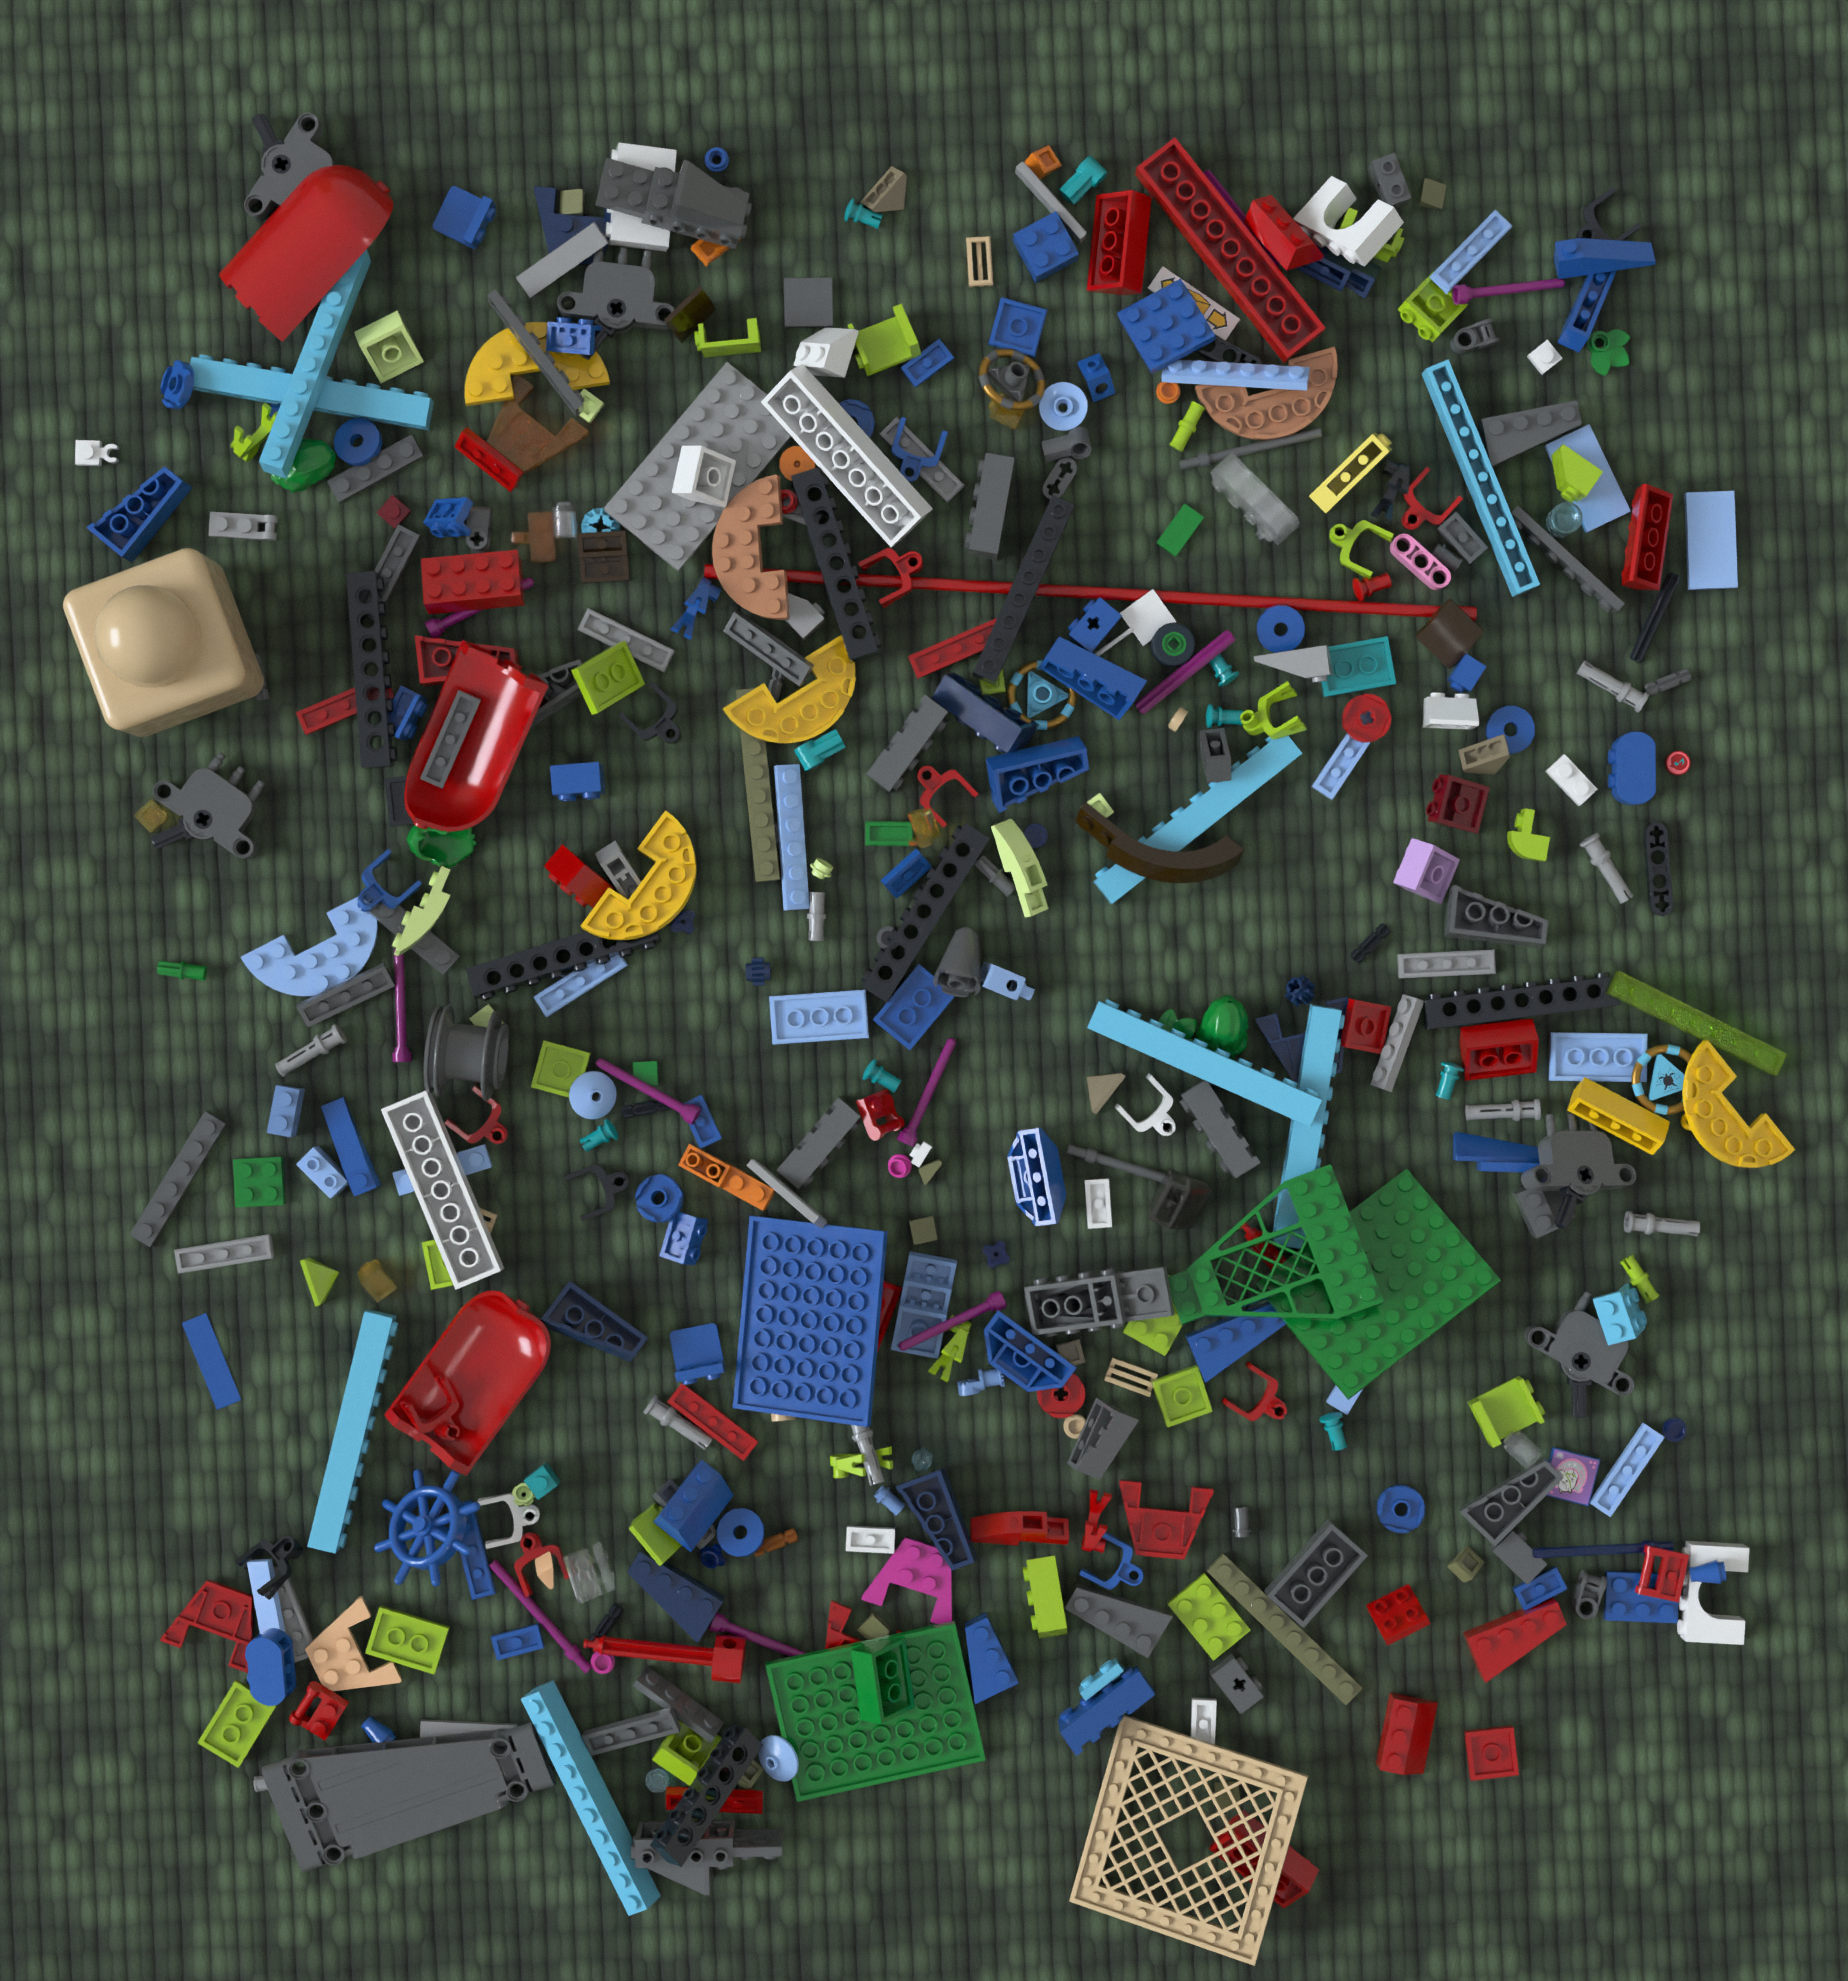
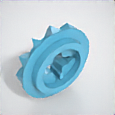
(593, 518)

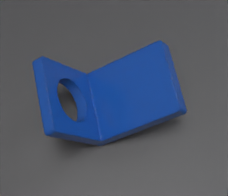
(1095, 373)

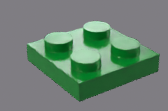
(259, 1181)

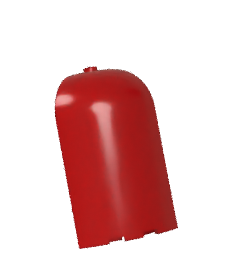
(308, 245)
(489, 747)
(490, 1361)

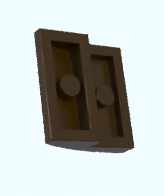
(689, 314)
(603, 556)
(1449, 633)

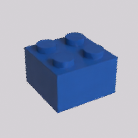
(1045, 247)
(578, 780)

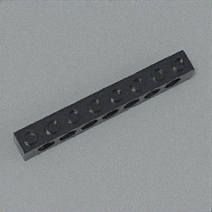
(804, 484)
(357, 585)
(1023, 590)
(976, 842)
(480, 975)
(1435, 1018)

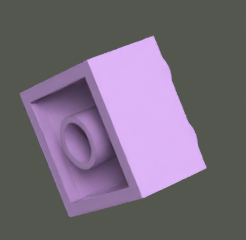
(1426, 870)

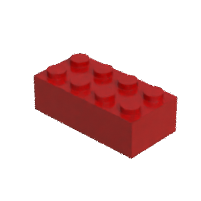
(472, 582)

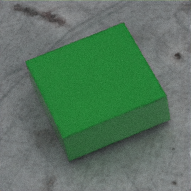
(646, 1071)

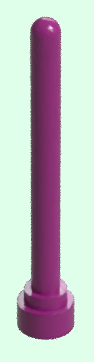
(1462, 293)
(438, 626)
(402, 1051)
(688, 1112)
(909, 1134)
(993, 1303)
(721, 1624)

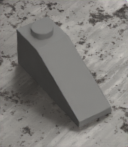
(804, 616)
(1308, 663)
(619, 869)

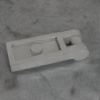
(242, 526)

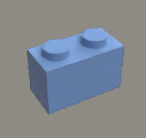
(285, 1110)

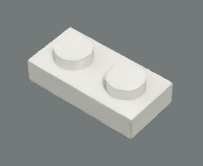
(1571, 780)
(1098, 1203)
(870, 1539)
(1203, 1719)

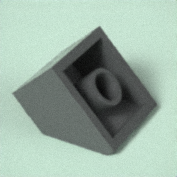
(1539, 1210)

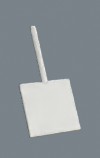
(1143, 618)

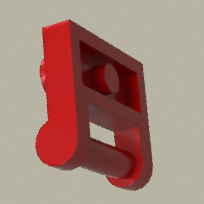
(875, 1107)
(1670, 1573)
(325, 1715)

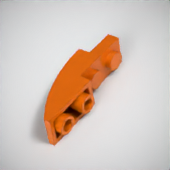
(727, 1177)

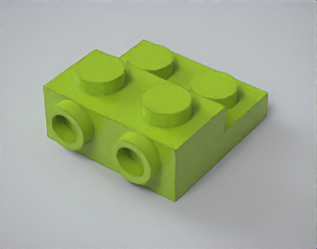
(1430, 309)

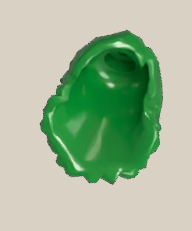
(312, 463)
(441, 846)
(1225, 1026)

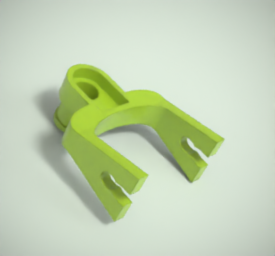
(249, 446)
(1347, 540)
(1260, 721)
(953, 1348)
(846, 1463)

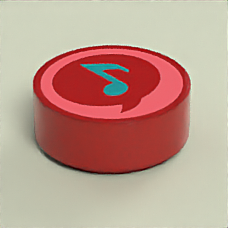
(1677, 763)

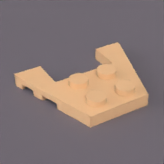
(338, 1656)

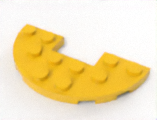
(503, 356)
(805, 711)
(659, 894)
(1718, 1123)

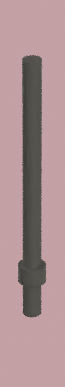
(1204, 459)
(1090, 1155)

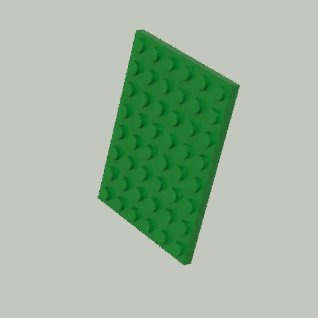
(1422, 1273)
(840, 1751)

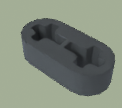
(1054, 475)

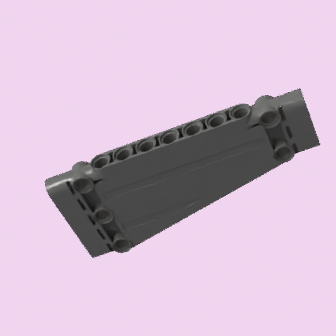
(399, 1789)

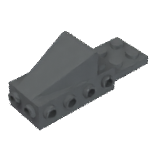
(676, 202)
(1097, 1300)
(716, 1849)

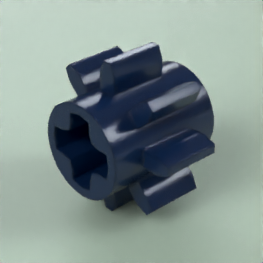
(758, 971)
(1300, 990)

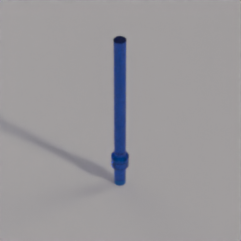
(1598, 1549)

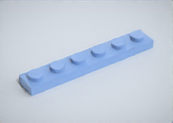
(1237, 374)
(791, 837)

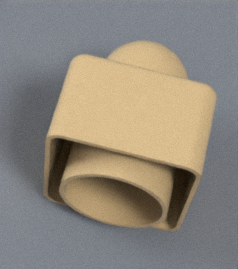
(163, 643)

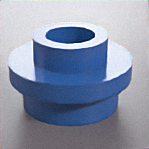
(716, 152)

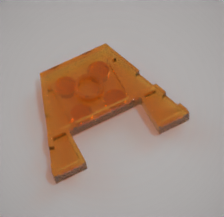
(523, 438)

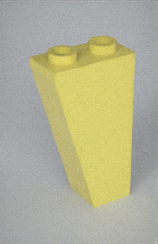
(1351, 471)

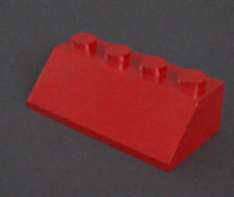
(1119, 243)
(1647, 538)
(1297, 1871)

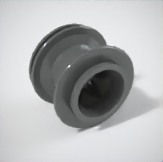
(465, 1052)

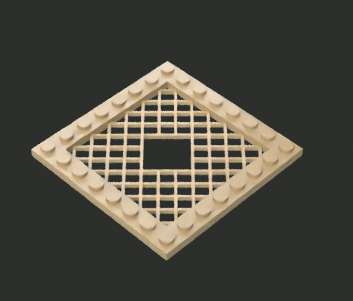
(1152, 1915)

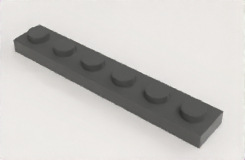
(531, 345)
(1572, 567)
(178, 1178)

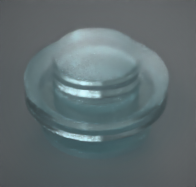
(922, 1459)
(657, 1780)

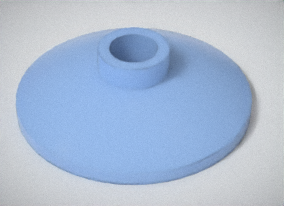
(1065, 394)
(583, 1089)
(778, 1758)

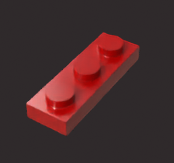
(488, 459)

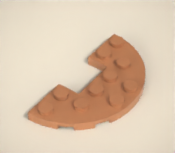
(1275, 411)
(739, 553)

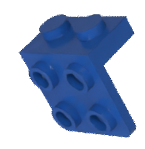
(464, 217)
(407, 709)
(697, 1353)

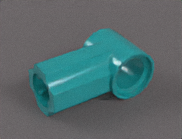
(1087, 176)
(814, 752)

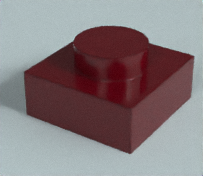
(394, 512)

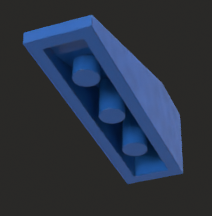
(1596, 256)
(1585, 310)
(350, 1147)

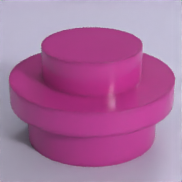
(899, 1165)
(602, 1664)

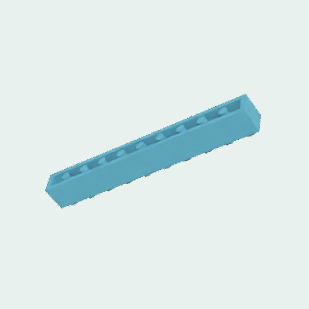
(312, 370)
(335, 398)
(1480, 478)
(1204, 810)
(1205, 1063)
(1304, 1141)
(352, 1430)
(589, 1796)

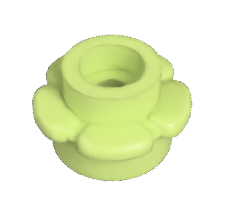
(821, 868)
(517, 1493)

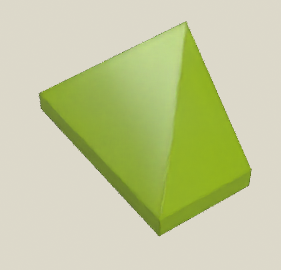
(319, 1279)

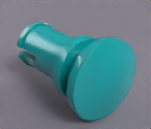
(861, 214)
(1223, 670)
(1219, 716)
(881, 1076)
(1448, 1079)
(600, 1135)
(1333, 1426)

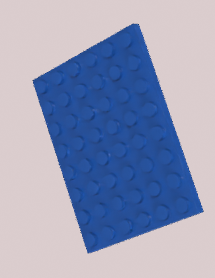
(810, 1320)

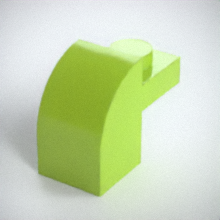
(1523, 842)

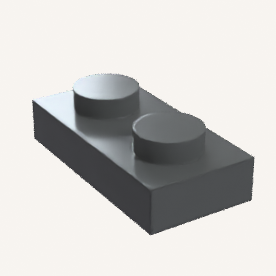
(1462, 538)

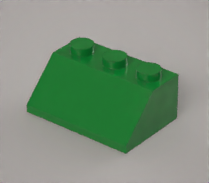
(882, 1680)

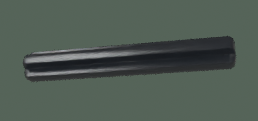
(1655, 617)

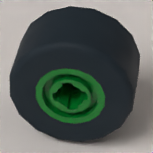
(1165, 648)

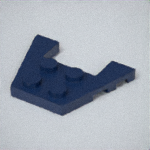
(562, 227)
(1290, 1048)

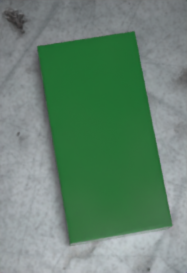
(1180, 530)
(888, 833)

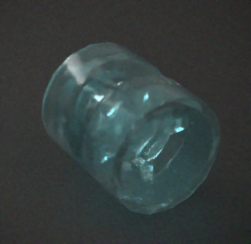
(1563, 519)

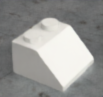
(827, 351)
(703, 476)
(1450, 712)

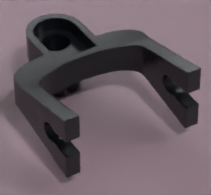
(1592, 226)
(1399, 479)
(664, 724)
(608, 1185)
(282, 1552)

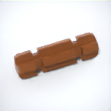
(777, 1541)

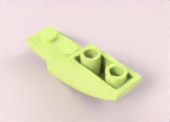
(1023, 864)
(422, 920)

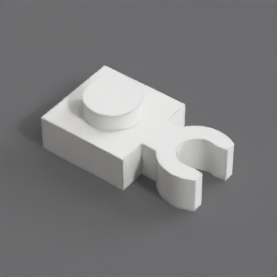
(91, 453)

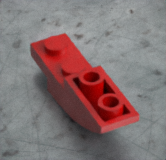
(1018, 1526)

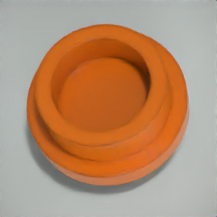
(1168, 392)

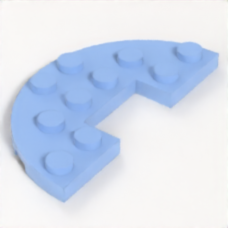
(323, 964)

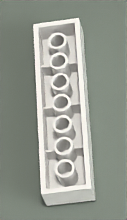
(846, 455)
(442, 1189)

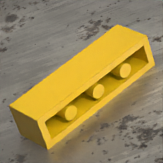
(1618, 1116)

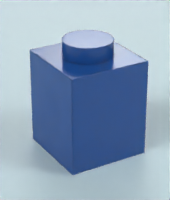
(1466, 674)

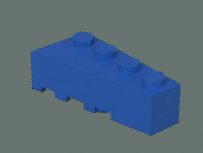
(141, 515)
(1229, 1339)
(1104, 1708)

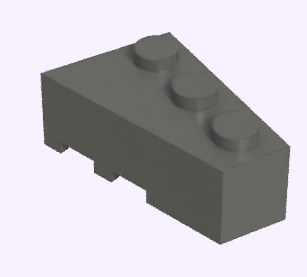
(1101, 1438)

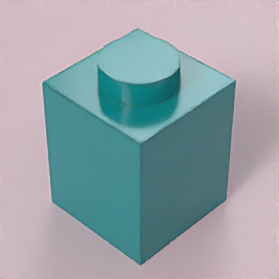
(542, 1480)

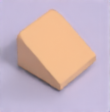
(544, 1569)

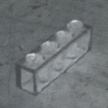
(1255, 499)

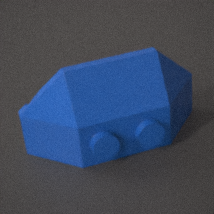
(1037, 1176)
(1024, 1356)

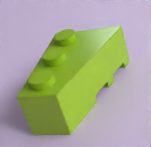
(1045, 1597)

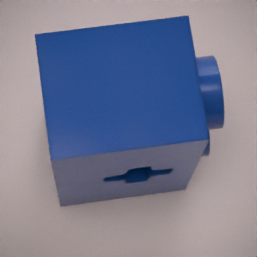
(1106, 617)

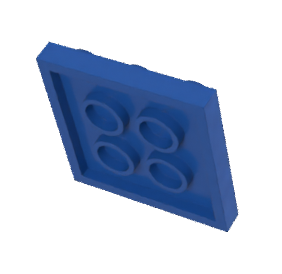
(1166, 326)

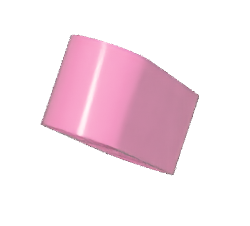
(1408, 560)

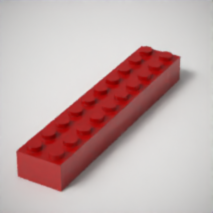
(1229, 250)

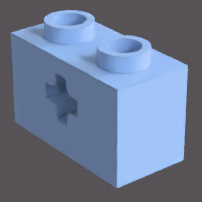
(323, 1172)

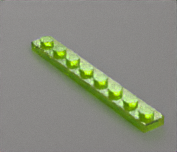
(1696, 1023)

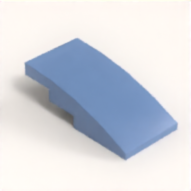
(924, 1301)

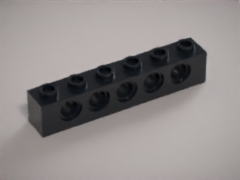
(706, 1795)

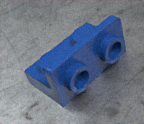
(571, 337)
(447, 517)
(684, 1238)

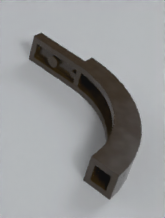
(1158, 863)

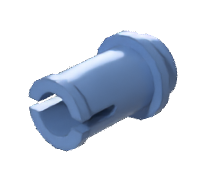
(889, 1500)

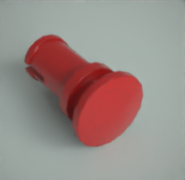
(1368, 586)

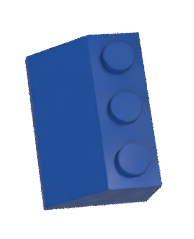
(694, 1506)

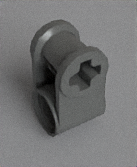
(1478, 335)
(480, 524)
(1588, 1592)

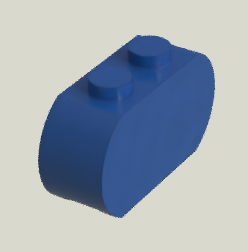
(1633, 768)
(271, 1666)

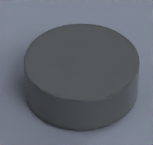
(882, 937)

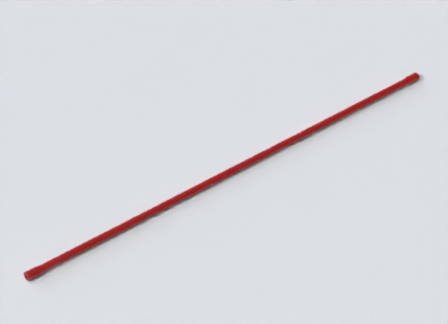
(1126, 594)

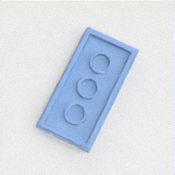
(1605, 499)
(1711, 540)
(819, 1017)
(1595, 1056)

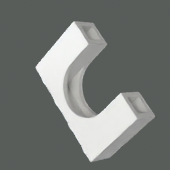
(627, 229)
(1356, 243)
(1696, 1623)

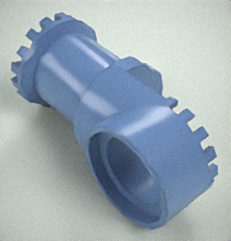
(986, 1379)

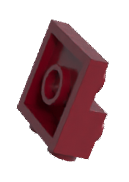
(1457, 803)

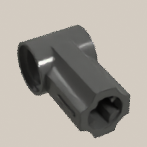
(1074, 444)

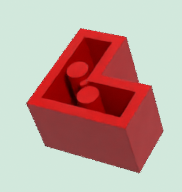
(576, 877)

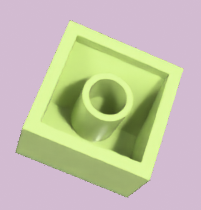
(388, 347)

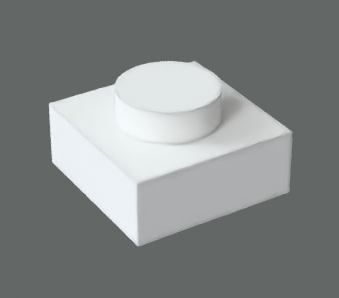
(1544, 357)
(919, 1153)

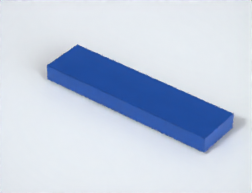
(477, 1564)

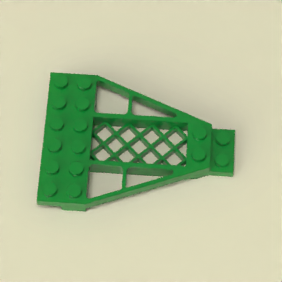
(1331, 1241)

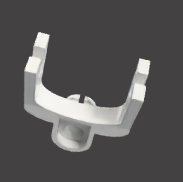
(1158, 1117)
(518, 1517)

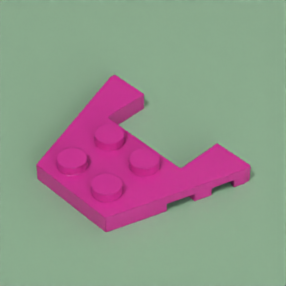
(917, 1568)

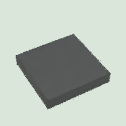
(808, 302)

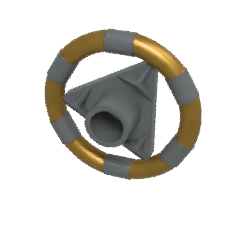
(1011, 379)

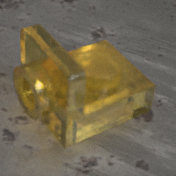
(1005, 416)
(924, 827)
(376, 1280)

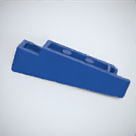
(1494, 1154)

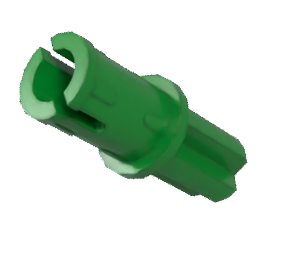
(182, 970)

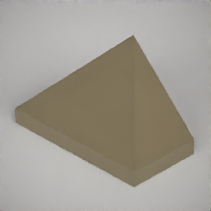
(887, 193)
(1485, 756)
(1101, 1088)

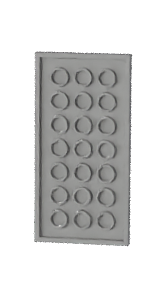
(721, 418)

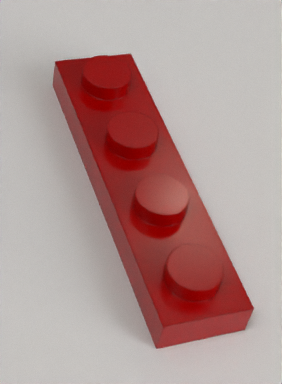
(951, 650)
(333, 710)
(713, 1421)
(738, 1801)

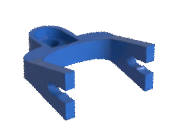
(911, 461)
(695, 603)
(376, 893)
(1124, 1569)

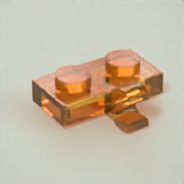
(539, 536)

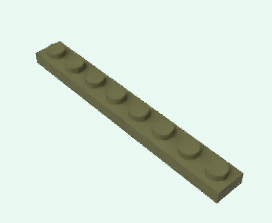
(759, 805)
(1284, 1629)

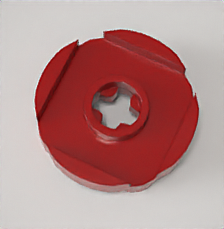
(1361, 705)
(1069, 1404)

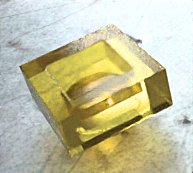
(152, 816)

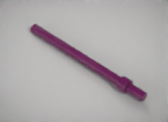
(571, 1651)

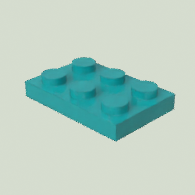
(1359, 667)

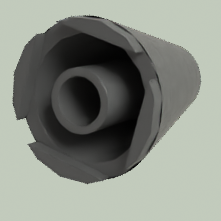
(960, 966)

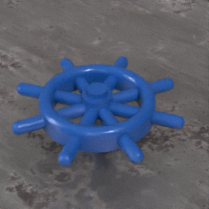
(427, 1527)

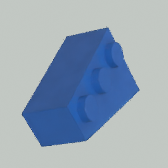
(988, 1659)

